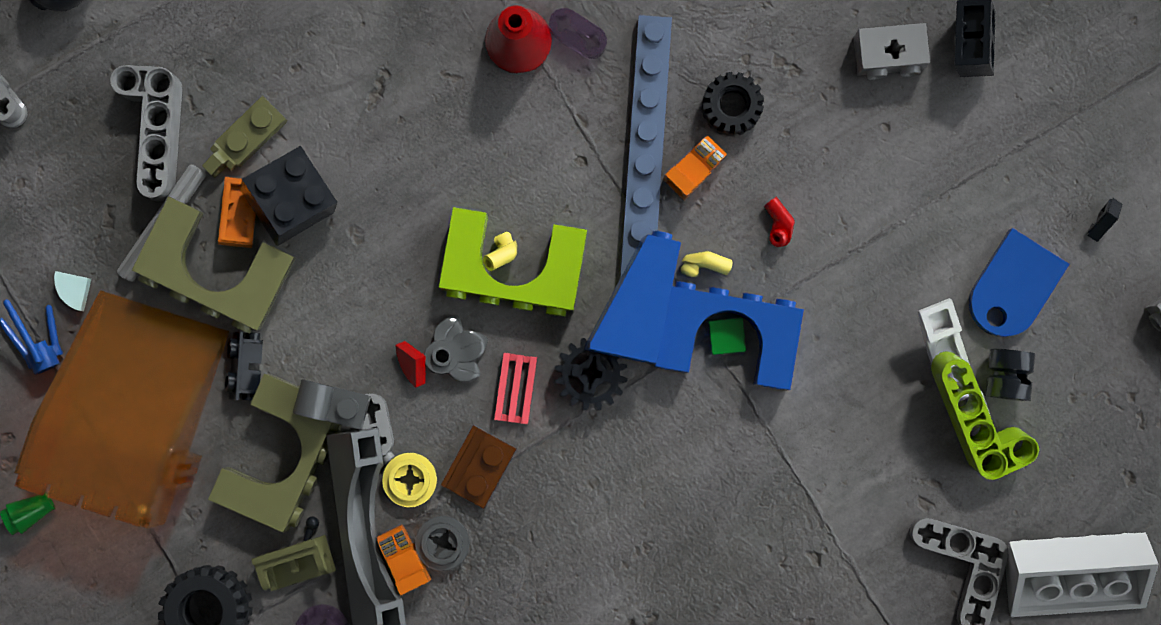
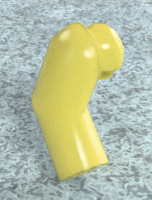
(503, 254)
(706, 259)

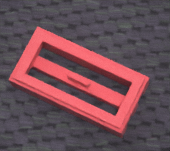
(520, 359)

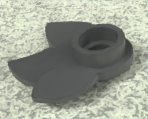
(460, 349)

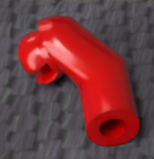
(782, 225)

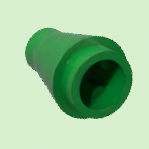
(26, 512)

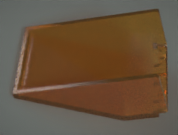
(121, 410)

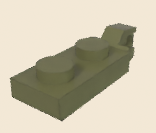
(244, 137)

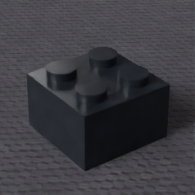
(288, 195)

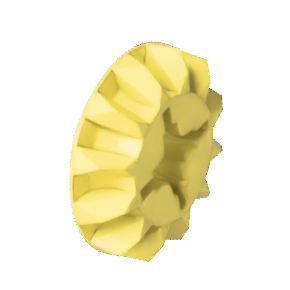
(398, 491)

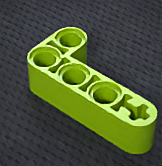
(975, 412)

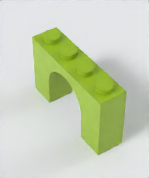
(465, 272)

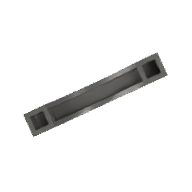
(355, 472)

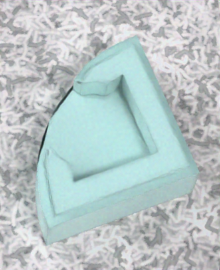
(72, 289)

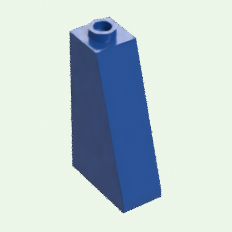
(638, 306)

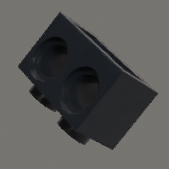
(975, 38)

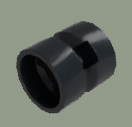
(1010, 374)

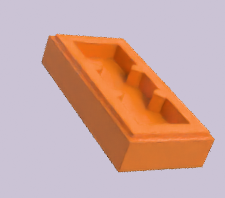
(237, 216)

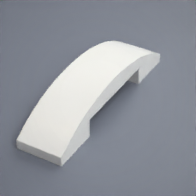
(941, 334)

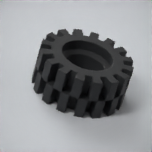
(742, 86)

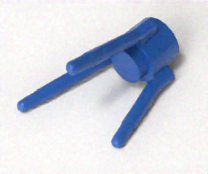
(37, 356)

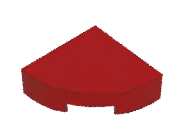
(412, 363)

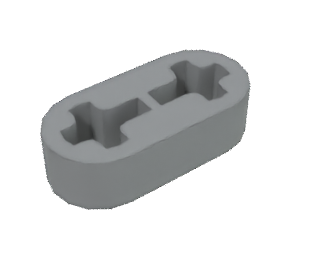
(382, 422)

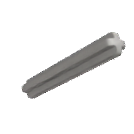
(182, 192)

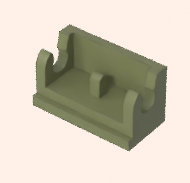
(294, 563)

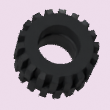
(212, 579)

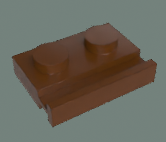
(478, 466)

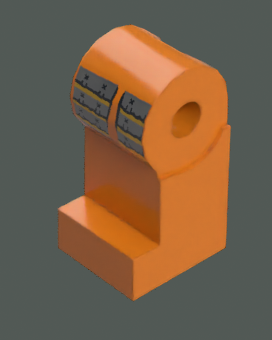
(694, 167)
(403, 559)

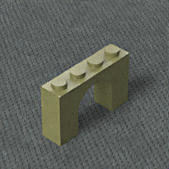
(164, 263)
(280, 502)

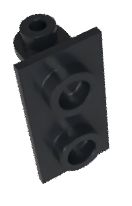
(242, 353)

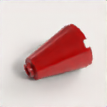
(518, 39)

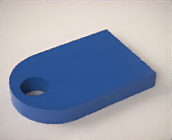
(1015, 282)

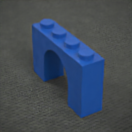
(775, 325)

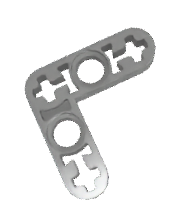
(978, 565)

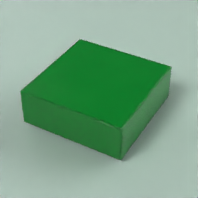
(727, 336)

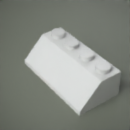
(1080, 574)

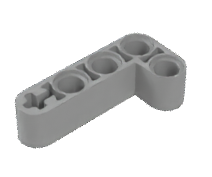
(151, 135)

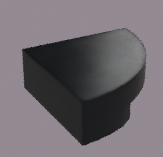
(1106, 221)

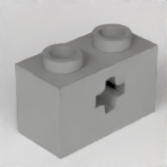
(907, 40)

